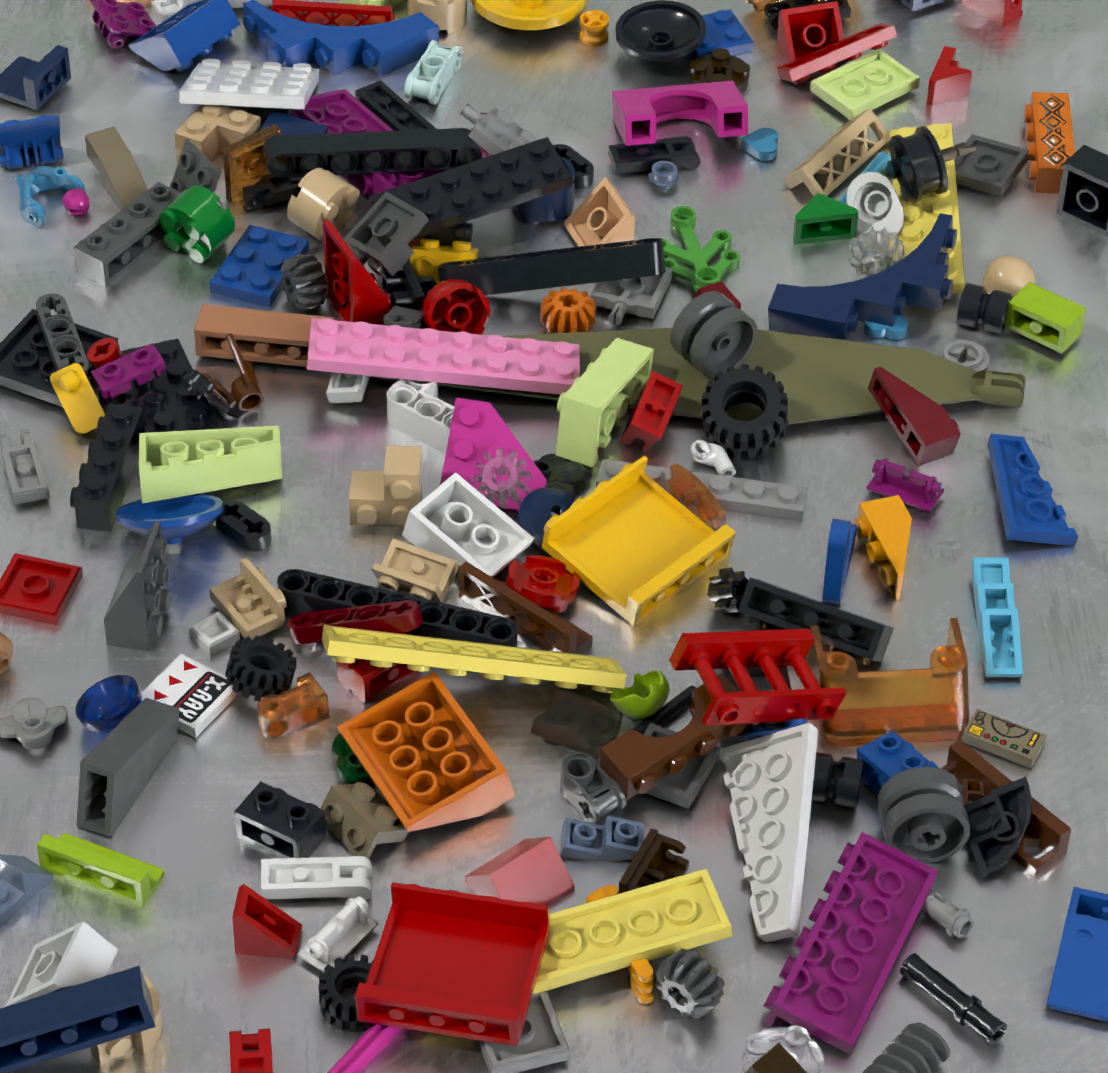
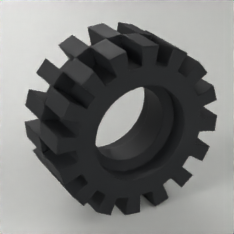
(260, 668)
(337, 980)

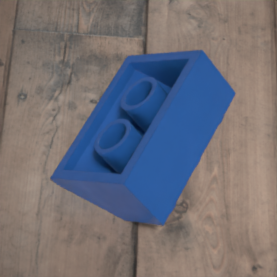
(187, 34)

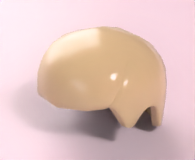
(1008, 274)

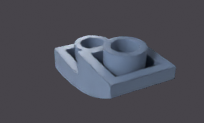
(612, 841)

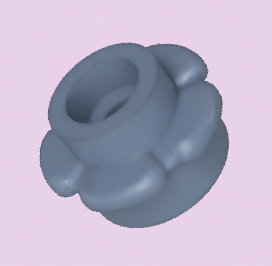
(664, 174)

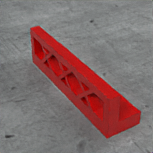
(333, 13)

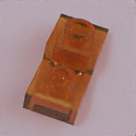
(692, 490)

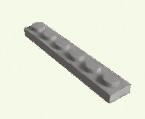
(731, 492)

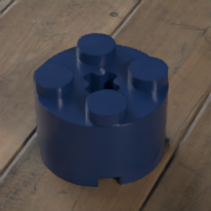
(550, 206)

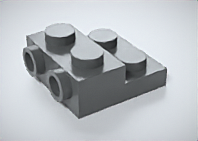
(385, 234)

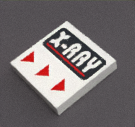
(194, 690)

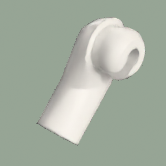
(713, 456)

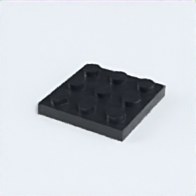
(27, 360)

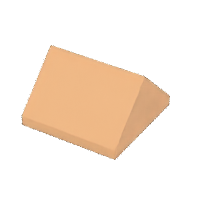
(601, 218)

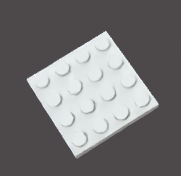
(250, 85)

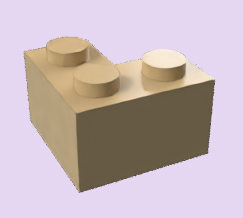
(214, 128)
(387, 494)

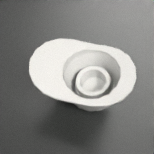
(876, 203)

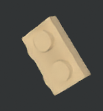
(415, 571)
(250, 601)

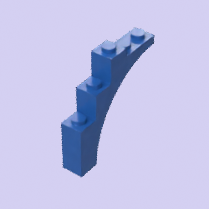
(339, 48)

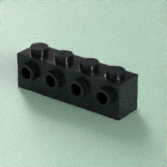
(108, 467)
(837, 627)

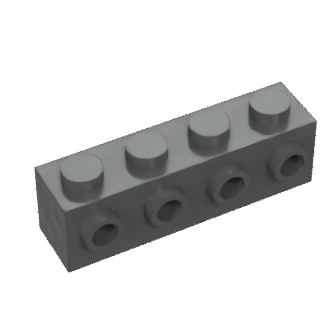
(124, 237)

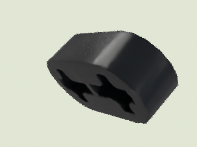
(583, 168)
(246, 522)

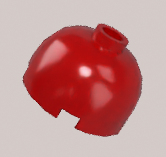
(456, 307)

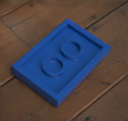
(254, 265)

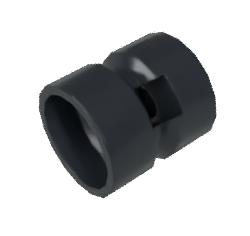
(982, 308)
(837, 780)

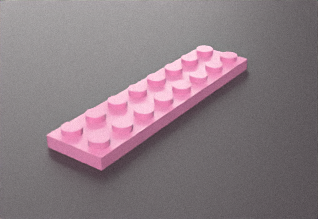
(442, 356)

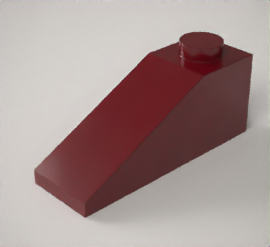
(916, 418)

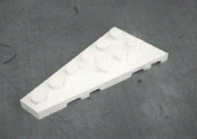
(771, 819)

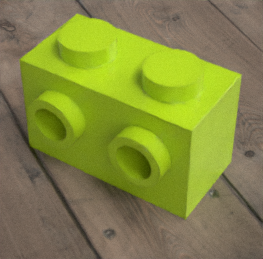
(1045, 317)

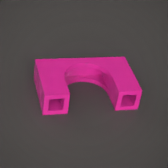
(715, 103)

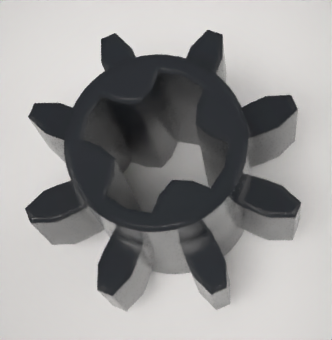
(727, 589)

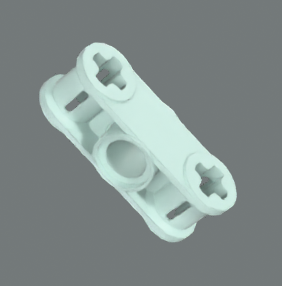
(433, 72)

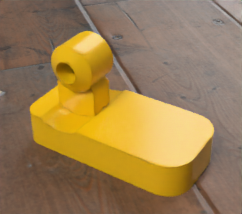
(77, 398)

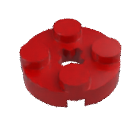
(543, 582)

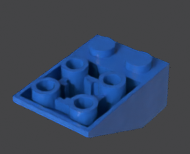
(1082, 959)

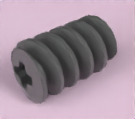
(913, 1051)

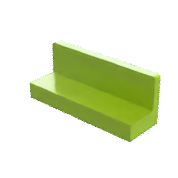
(99, 868)

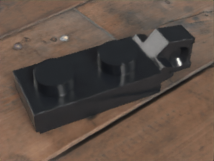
(270, 191)

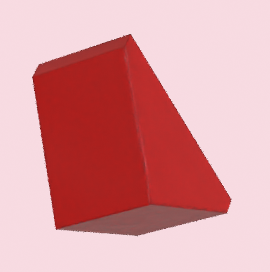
(263, 927)

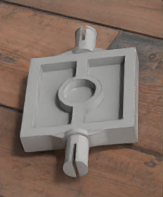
(496, 130)
(632, 296)

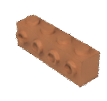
(258, 334)

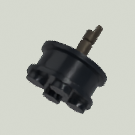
(921, 163)

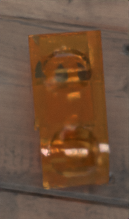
(293, 709)

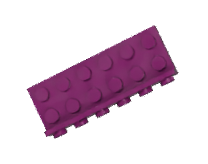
(346, 114)
(852, 942)

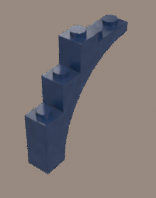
(836, 309)

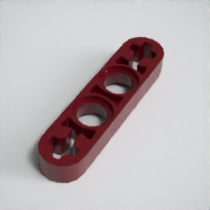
(383, 617)

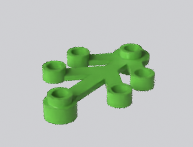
(683, 222)

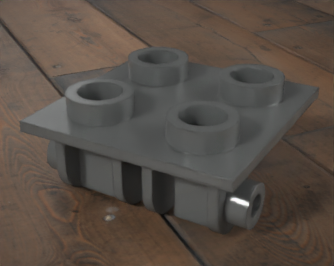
(195, 169)

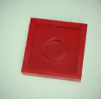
(37, 588)

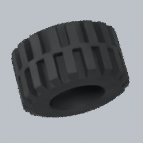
(745, 387)

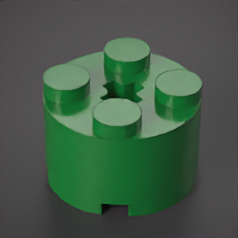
(196, 223)

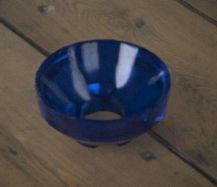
(108, 703)

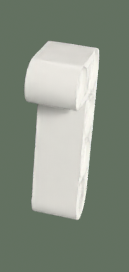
(418, 412)

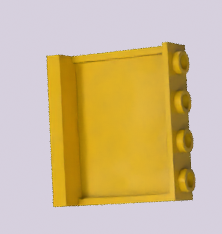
(634, 543)

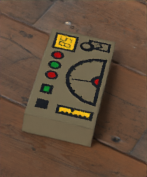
(1004, 738)

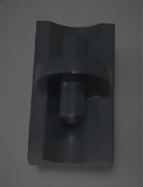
(406, 288)

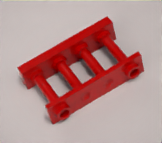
(756, 649)

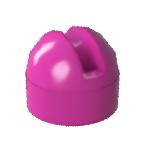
(76, 202)

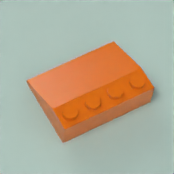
(427, 757)

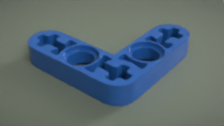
(838, 559)

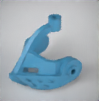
(36, 183)

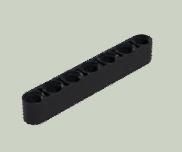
(370, 152)
(559, 266)
(318, 592)

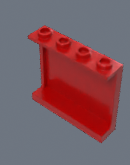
(455, 964)

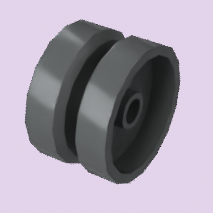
(713, 334)
(924, 814)

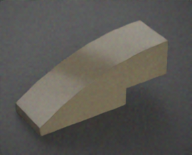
(115, 166)

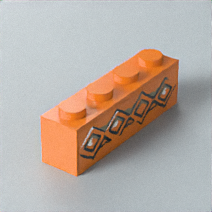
(1049, 139)

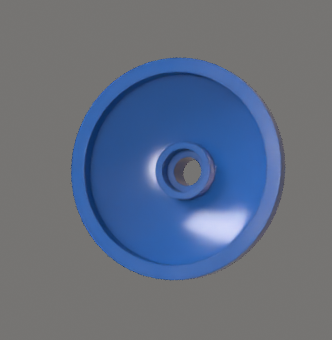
(177, 516)

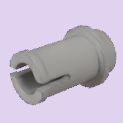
(955, 920)

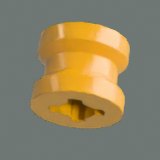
(594, 28)

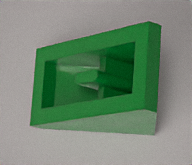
(824, 220)

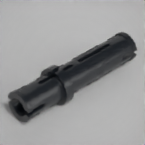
(965, 1009)

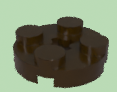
(720, 67)

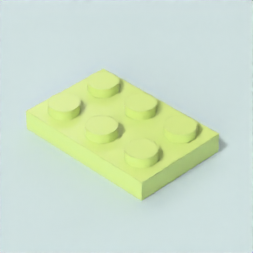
(864, 84)

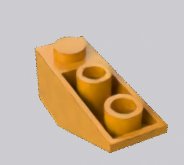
(886, 532)

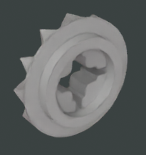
(976, 355)

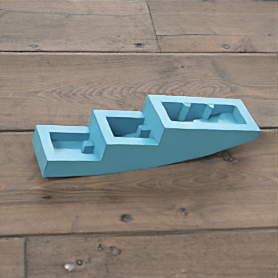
(996, 617)

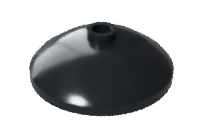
(660, 30)

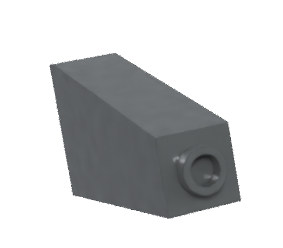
(123, 765)

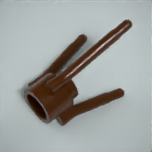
(245, 388)

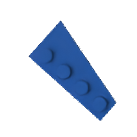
(1024, 496)

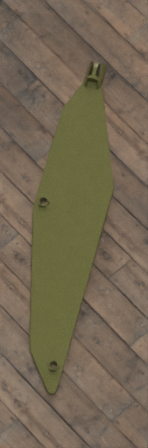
(818, 373)

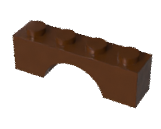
(642, 760)

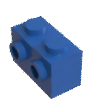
(888, 757)

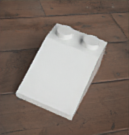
(465, 527)

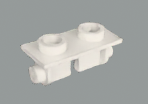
(339, 935)

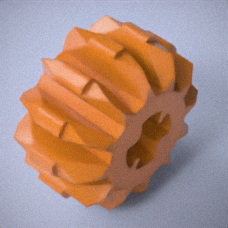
(568, 311)

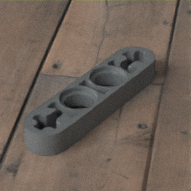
(61, 340)

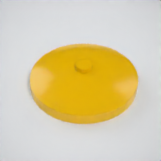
(529, 13)

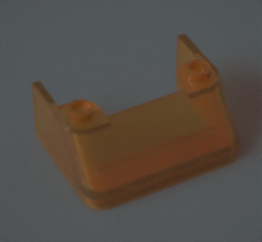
(911, 702)

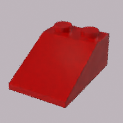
(351, 287)

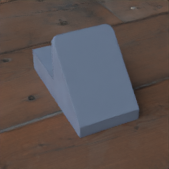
(19, 883)

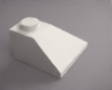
(63, 962)

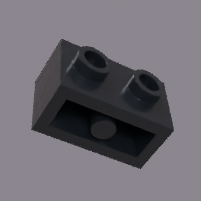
(280, 822)

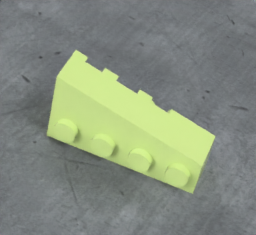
(601, 400)
(206, 460)

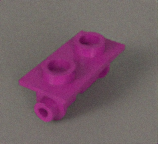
(139, 365)
(915, 490)

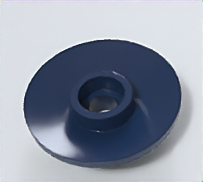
(537, 509)

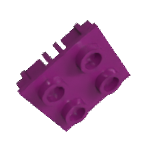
(120, 19)

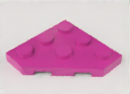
(478, 430)

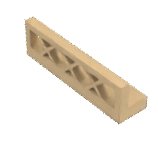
(831, 149)

